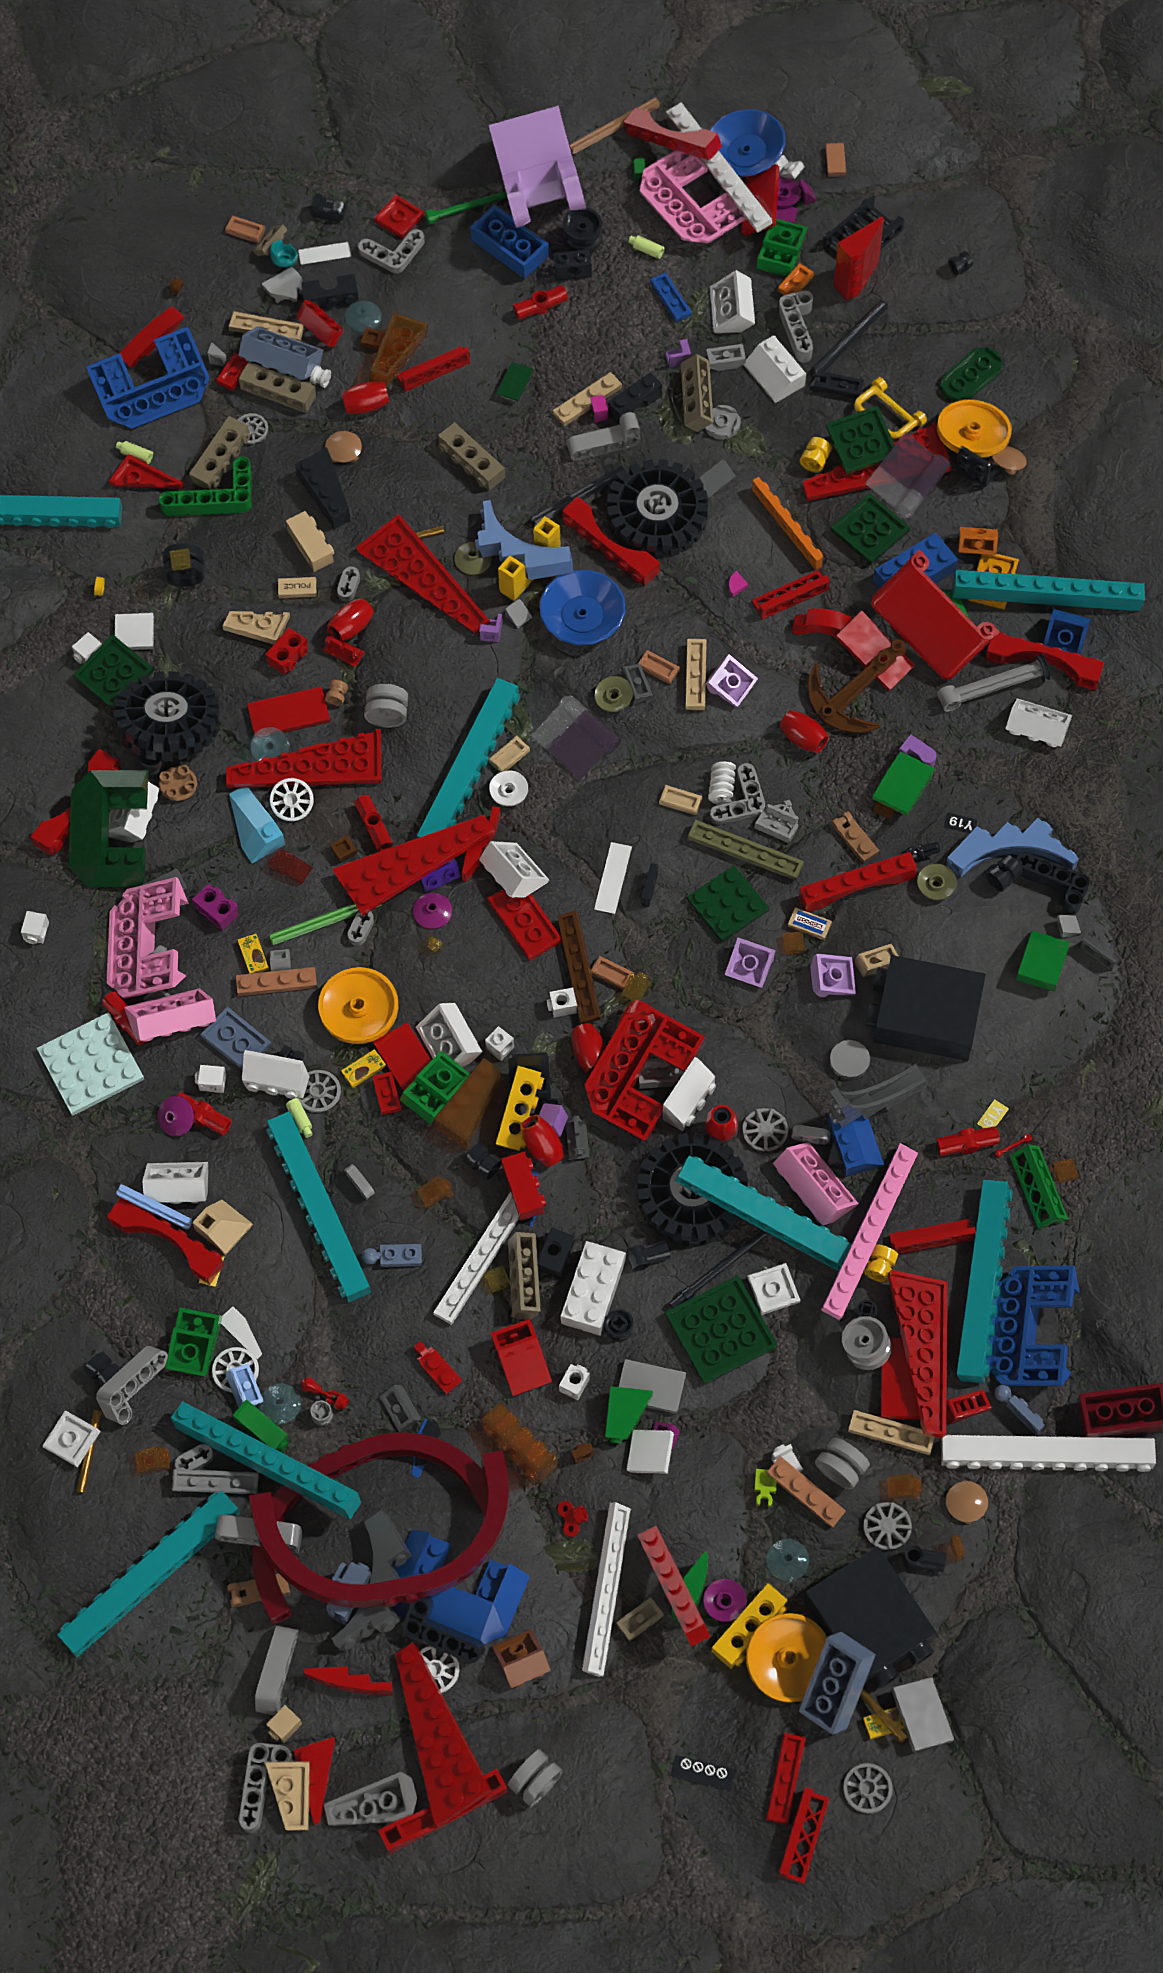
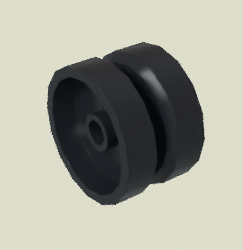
(582, 230)
(184, 577)

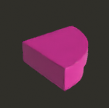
(737, 584)

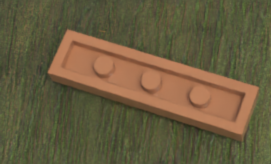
(276, 981)
(805, 1492)

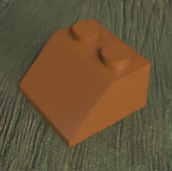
(521, 1658)

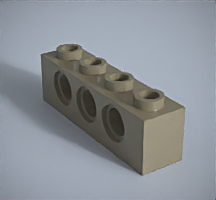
(696, 393)
(283, 394)
(230, 430)
(455, 436)
(524, 1275)

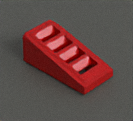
(954, 1411)

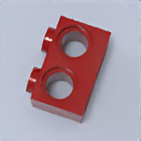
(283, 649)

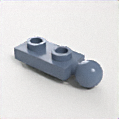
(394, 1255)
(1020, 1409)

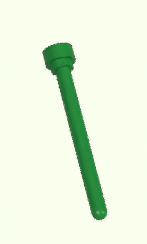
(433, 215)

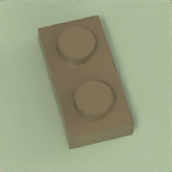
(275, 234)
(639, 1619)

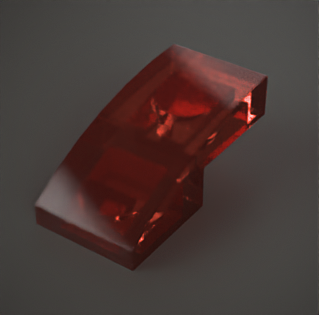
(290, 865)

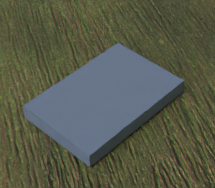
(233, 1036)

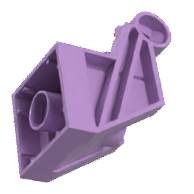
(536, 162)

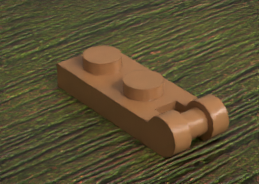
(855, 837)
(251, 1591)

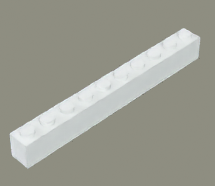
(1048, 1452)

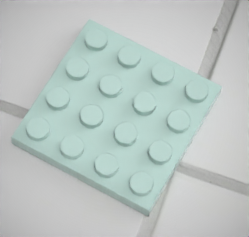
(90, 1064)

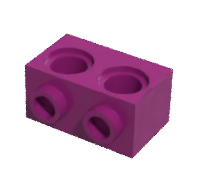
(212, 909)

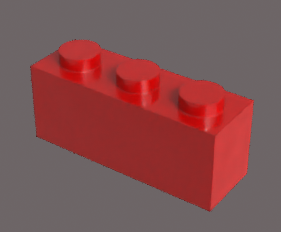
(523, 1185)

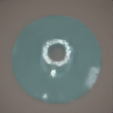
(358, 321)
(266, 735)
(287, 1410)
(787, 1570)

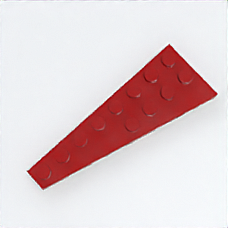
(837, 482)
(408, 560)
(339, 762)
(390, 871)
(923, 1328)
(445, 1757)

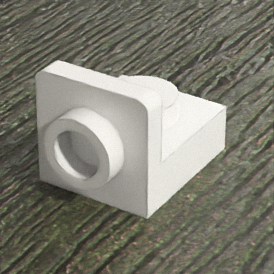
(789, 169)
(786, 1453)

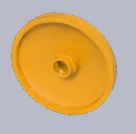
(975, 426)
(358, 1005)
(784, 1655)

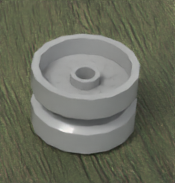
(386, 705)
(866, 1343)
(842, 1463)
(535, 1778)

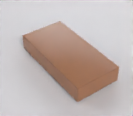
(835, 159)
(245, 229)
(659, 667)
(611, 972)

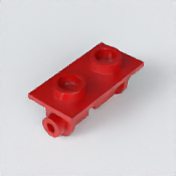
(343, 651)

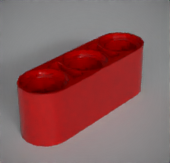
(319, 323)

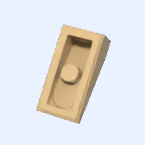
(869, 961)

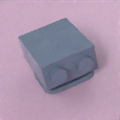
(353, 1574)

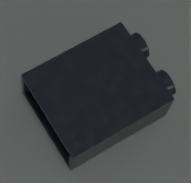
(926, 1007)
(876, 1611)

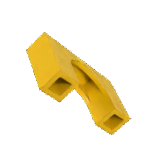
(512, 572)

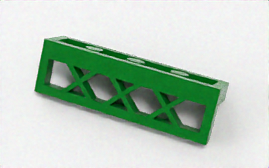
(1043, 1181)

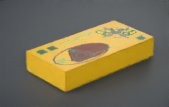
(253, 954)
(363, 1068)
(877, 1728)

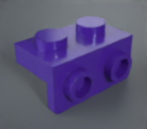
(441, 876)

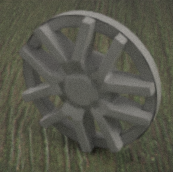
(254, 428)

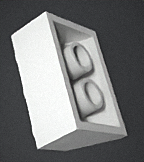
(732, 303)
(775, 369)
(1038, 723)
(132, 824)
(512, 868)
(448, 1032)
(274, 1074)
(689, 1095)
(176, 1182)

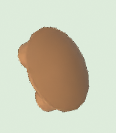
(344, 446)
(1009, 459)
(177, 783)
(966, 1501)

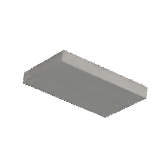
(664, 1382)
(922, 1714)

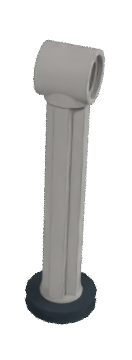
(952, 697)

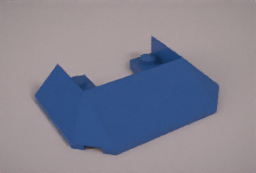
(159, 397)
(1014, 1352)
(479, 1615)

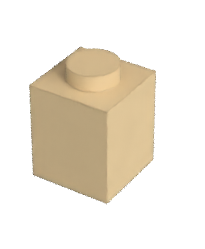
(283, 1724)

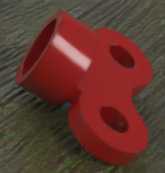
(572, 1517)

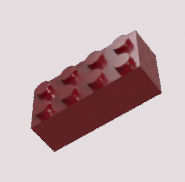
(1121, 1411)

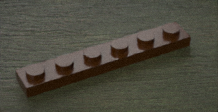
(579, 967)

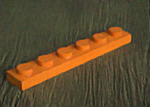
(784, 519)

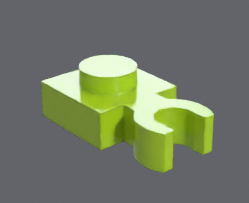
(764, 1485)

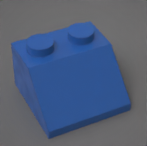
(1066, 631)

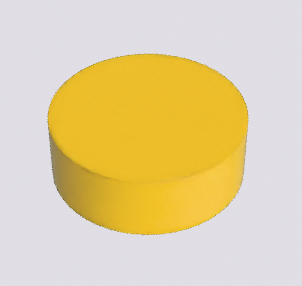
(99, 586)

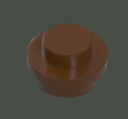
(176, 285)

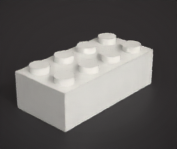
(593, 1288)

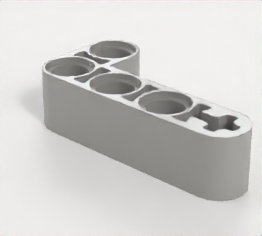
(792, 309)
(606, 440)
(127, 1382)
(242, 1531)
(275, 1670)
(258, 1787)

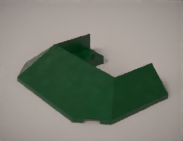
(89, 828)

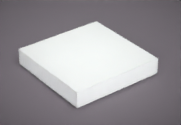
(135, 630)
(773, 1289)
(71, 1438)
(650, 1451)

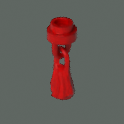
(311, 1386)

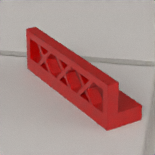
(434, 368)
(791, 597)
(932, 1236)
(795, 1834)

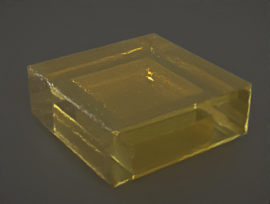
(180, 559)
(497, 1279)

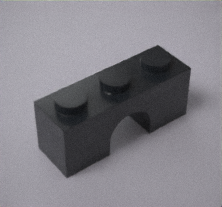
(344, 293)
(644, 390)

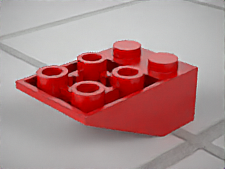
(521, 1357)

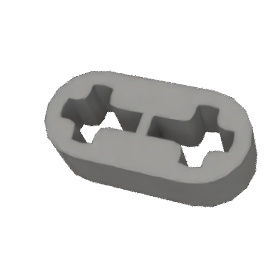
(344, 583)
(364, 929)
(811, 1134)
(359, 1181)
(192, 1454)

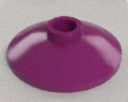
(788, 192)
(432, 918)
(182, 1116)
(727, 1590)

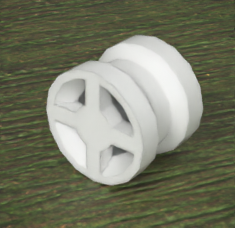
(320, 376)

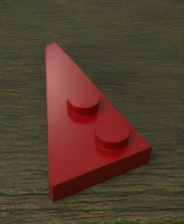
(139, 474)
(320, 1760)

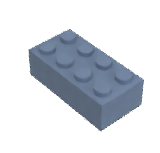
(280, 353)
(837, 1683)

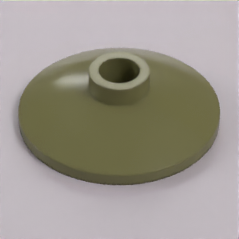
(471, 565)
(613, 686)
(936, 874)

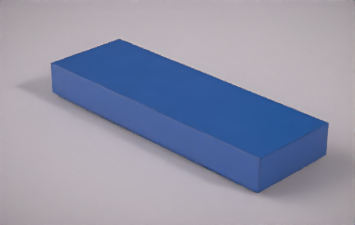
(670, 297)

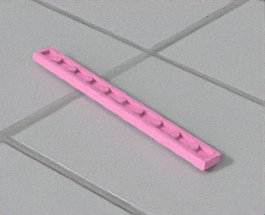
(869, 1232)

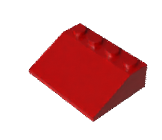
(857, 259)

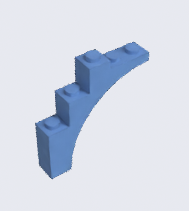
(538, 560)
(1009, 840)

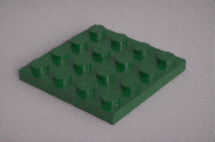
(721, 1330)

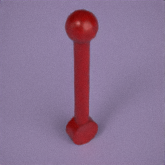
(1027, 1138)

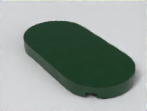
(971, 374)

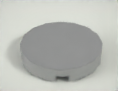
(725, 422)
(849, 1059)

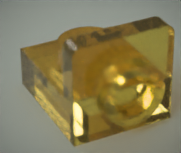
(636, 986)

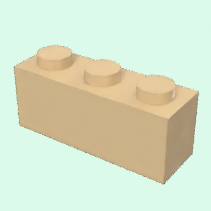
(310, 541)

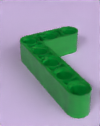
(213, 497)

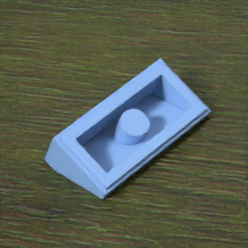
(244, 1385)

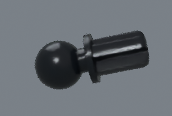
(923, 850)

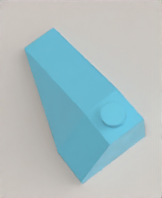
(255, 826)

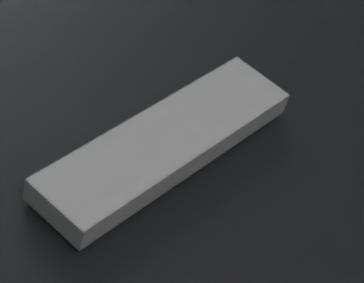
(215, 1481)

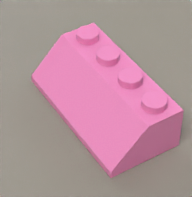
(171, 1014)
(815, 1183)

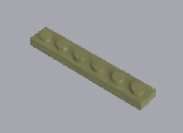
(745, 850)

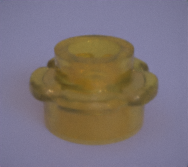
(434, 944)

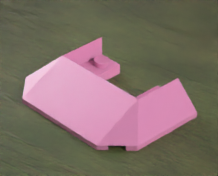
(664, 191)
(131, 941)

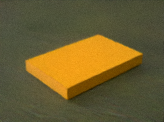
(996, 564)

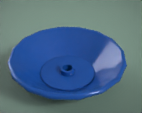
(750, 140)
(582, 593)

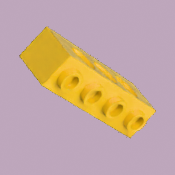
(522, 1077)
(723, 1648)

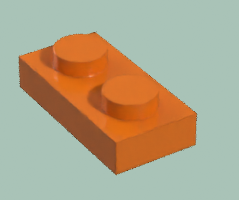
(796, 280)

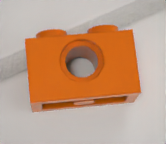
(978, 540)

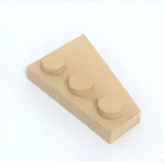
(257, 626)
(291, 1790)

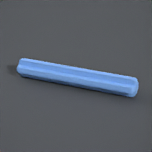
(154, 1206)

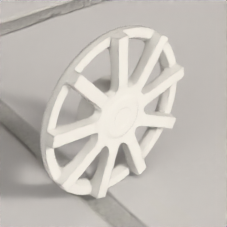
(291, 799)
(232, 1364)
(437, 1668)

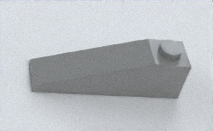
(376, 1803)

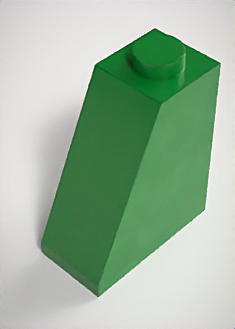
(624, 1411)
(260, 1427)

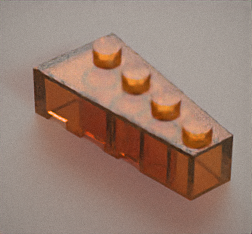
(397, 347)
(468, 1105)
(520, 1443)

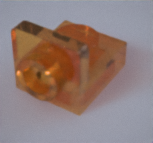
(435, 1191)
(152, 1459)
(904, 1486)

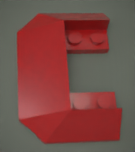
(623, 1060)

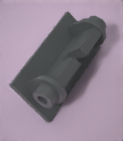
(577, 1138)

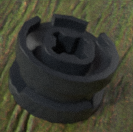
(619, 1325)

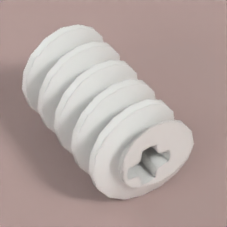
(721, 782)

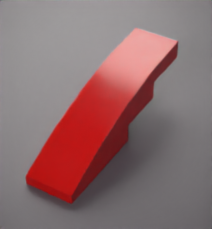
(144, 343)
(474, 853)
(339, 1678)

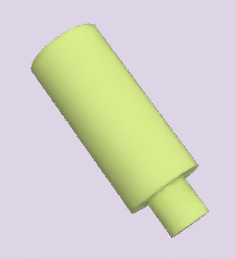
(647, 246)
(135, 451)
(299, 1117)

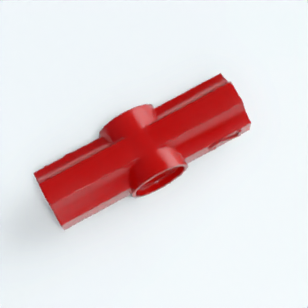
(548, 298)
(369, 814)
(115, 1006)
(207, 1116)
(967, 1141)

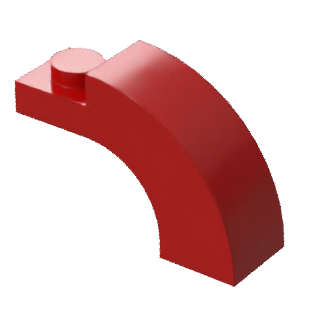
(820, 621)

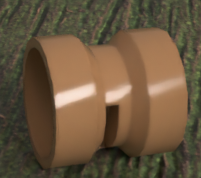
(336, 692)

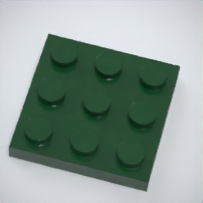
(860, 439)
(870, 529)
(111, 669)
(727, 903)

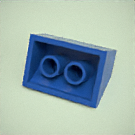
(856, 1146)

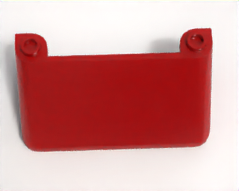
(930, 619)

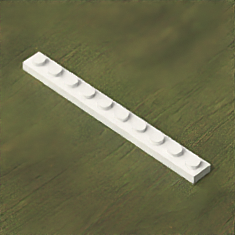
(724, 174)

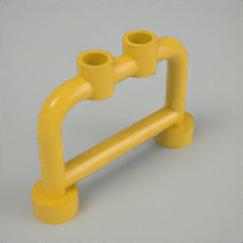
(878, 386)

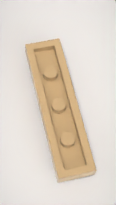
(245, 322)
(582, 401)
(696, 674)
(890, 1432)

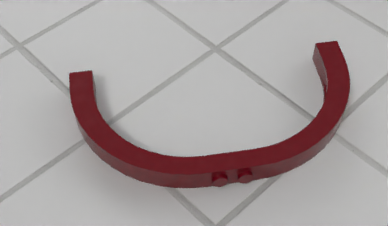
(347, 1458)
(391, 1591)

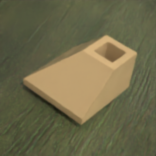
(221, 1225)

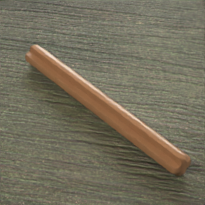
(609, 128)

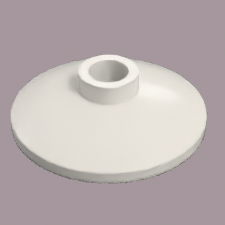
(508, 781)

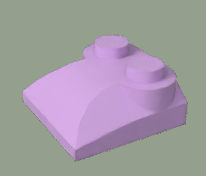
(731, 681)
(750, 962)
(832, 975)

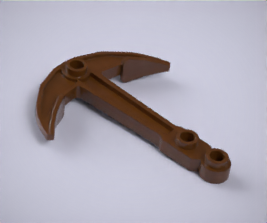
(850, 692)

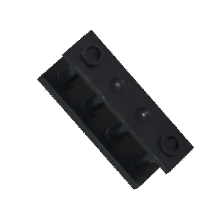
(892, 228)

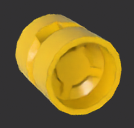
(815, 454)
(881, 1262)

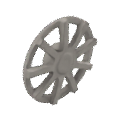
(319, 1091)
(765, 1129)
(887, 1525)
(867, 1788)

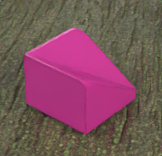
(600, 408)

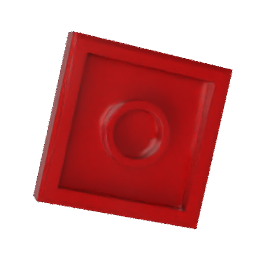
(399, 216)

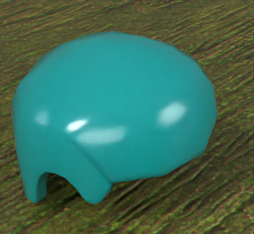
(282, 254)

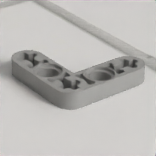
(393, 257)
(745, 804)

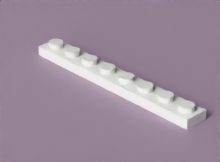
(478, 1262)
(606, 1589)

